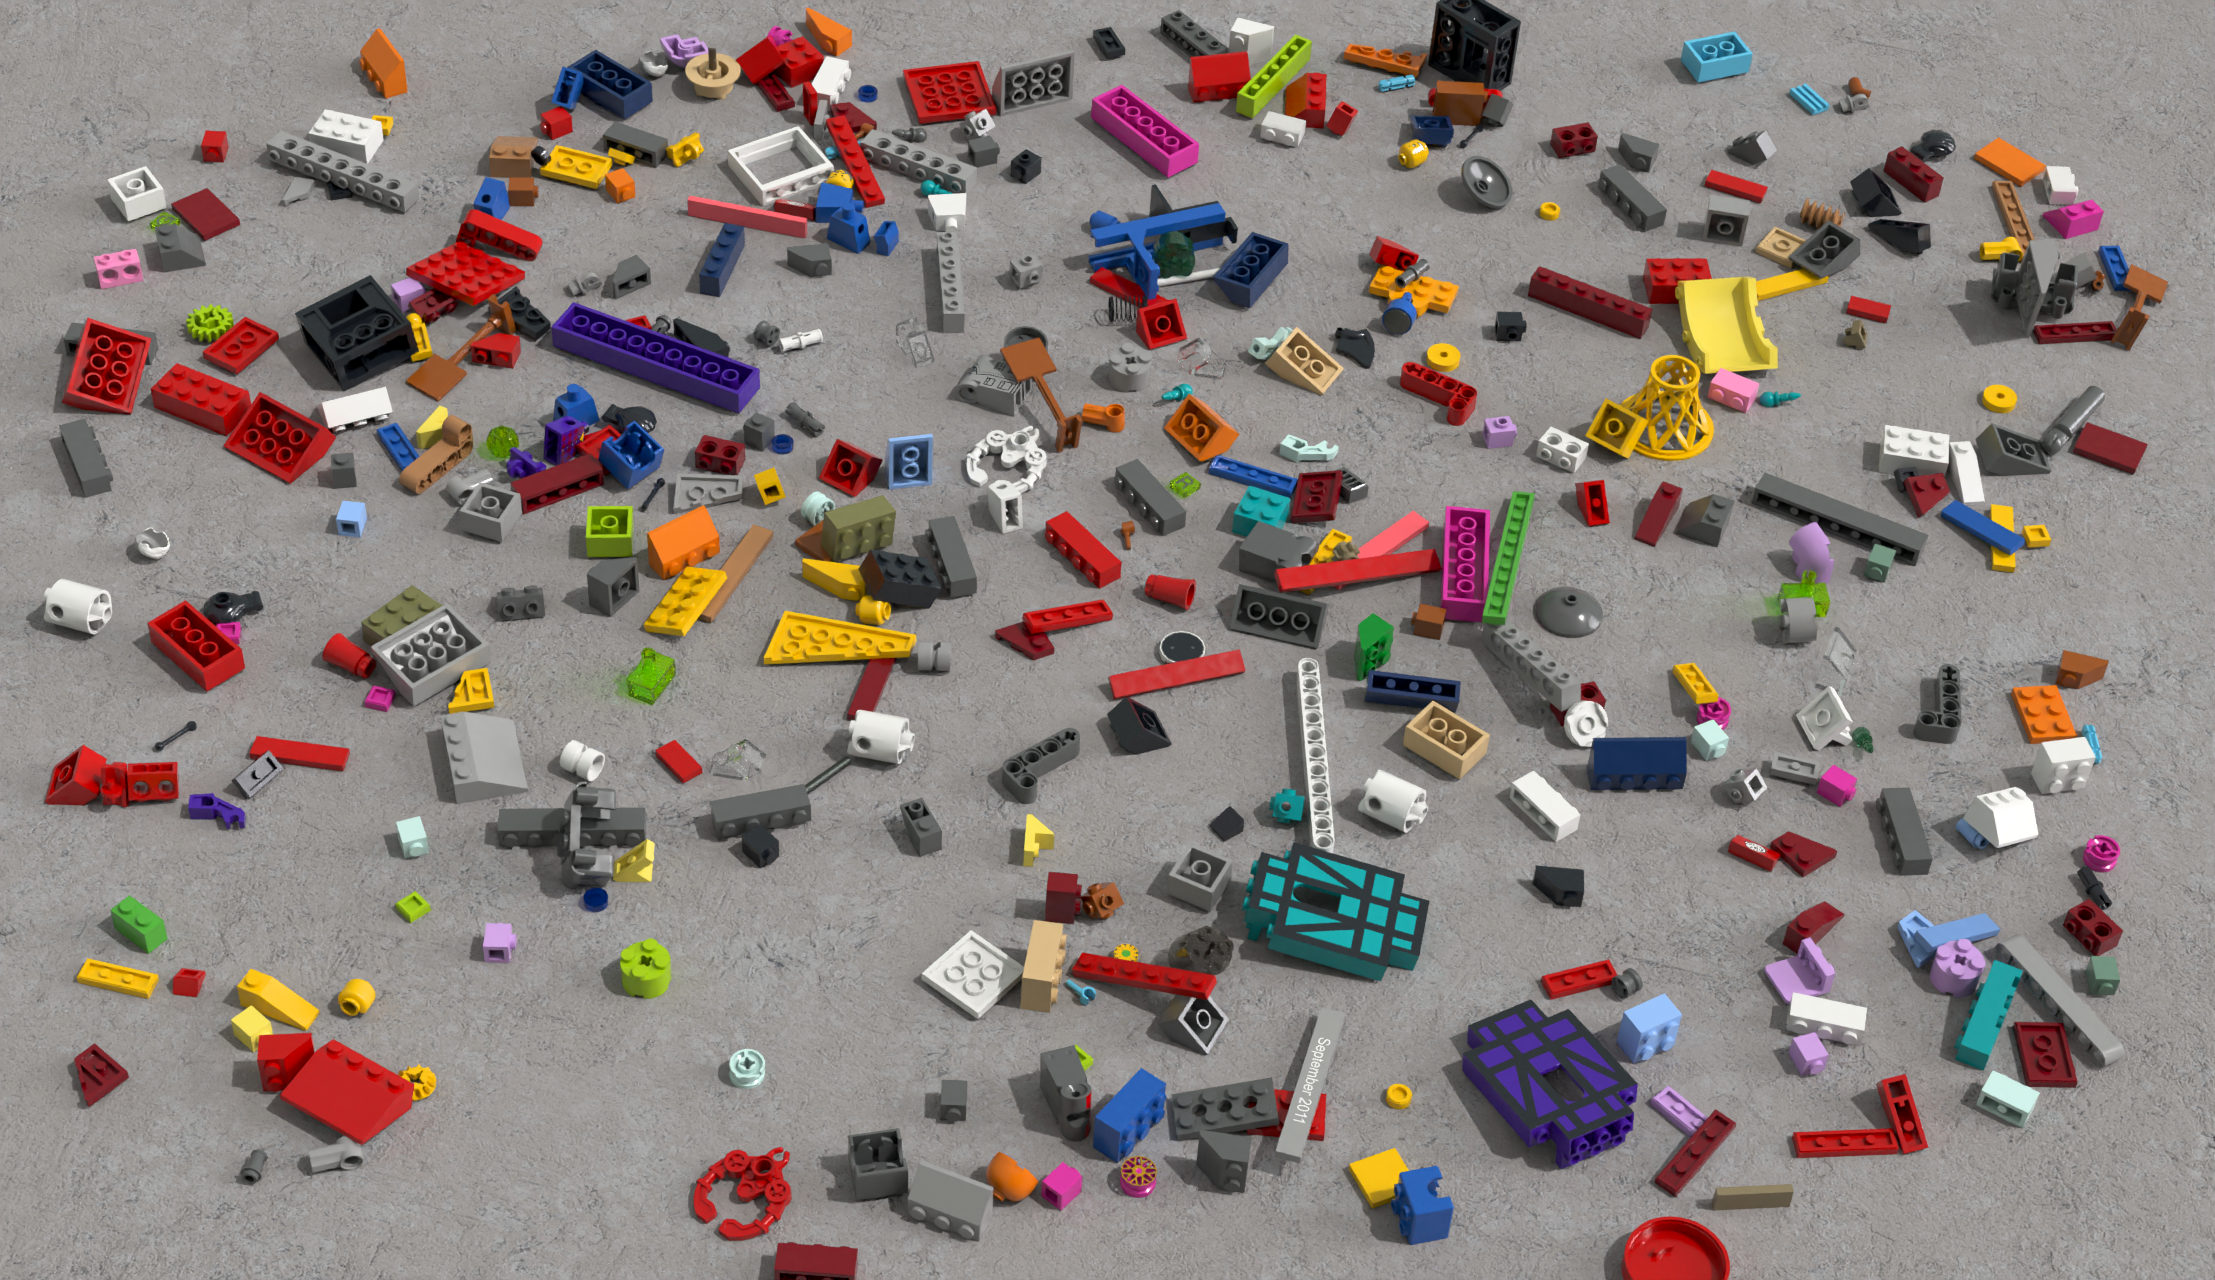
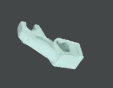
(1267, 346)
(1298, 450)

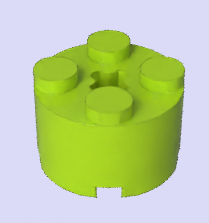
(645, 969)

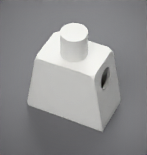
(947, 211)
(1005, 498)

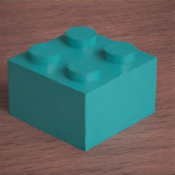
(1262, 507)

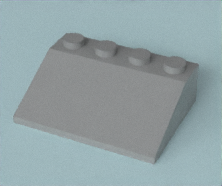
(1034, 83)
(2034, 279)
(431, 654)
(482, 756)

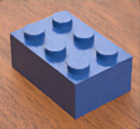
(1129, 1115)

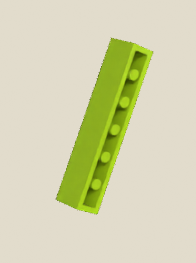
(1273, 76)

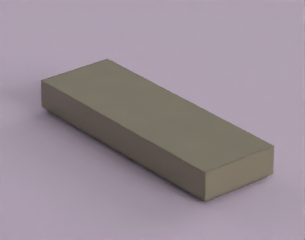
(1752, 1197)

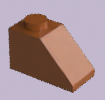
(2079, 670)

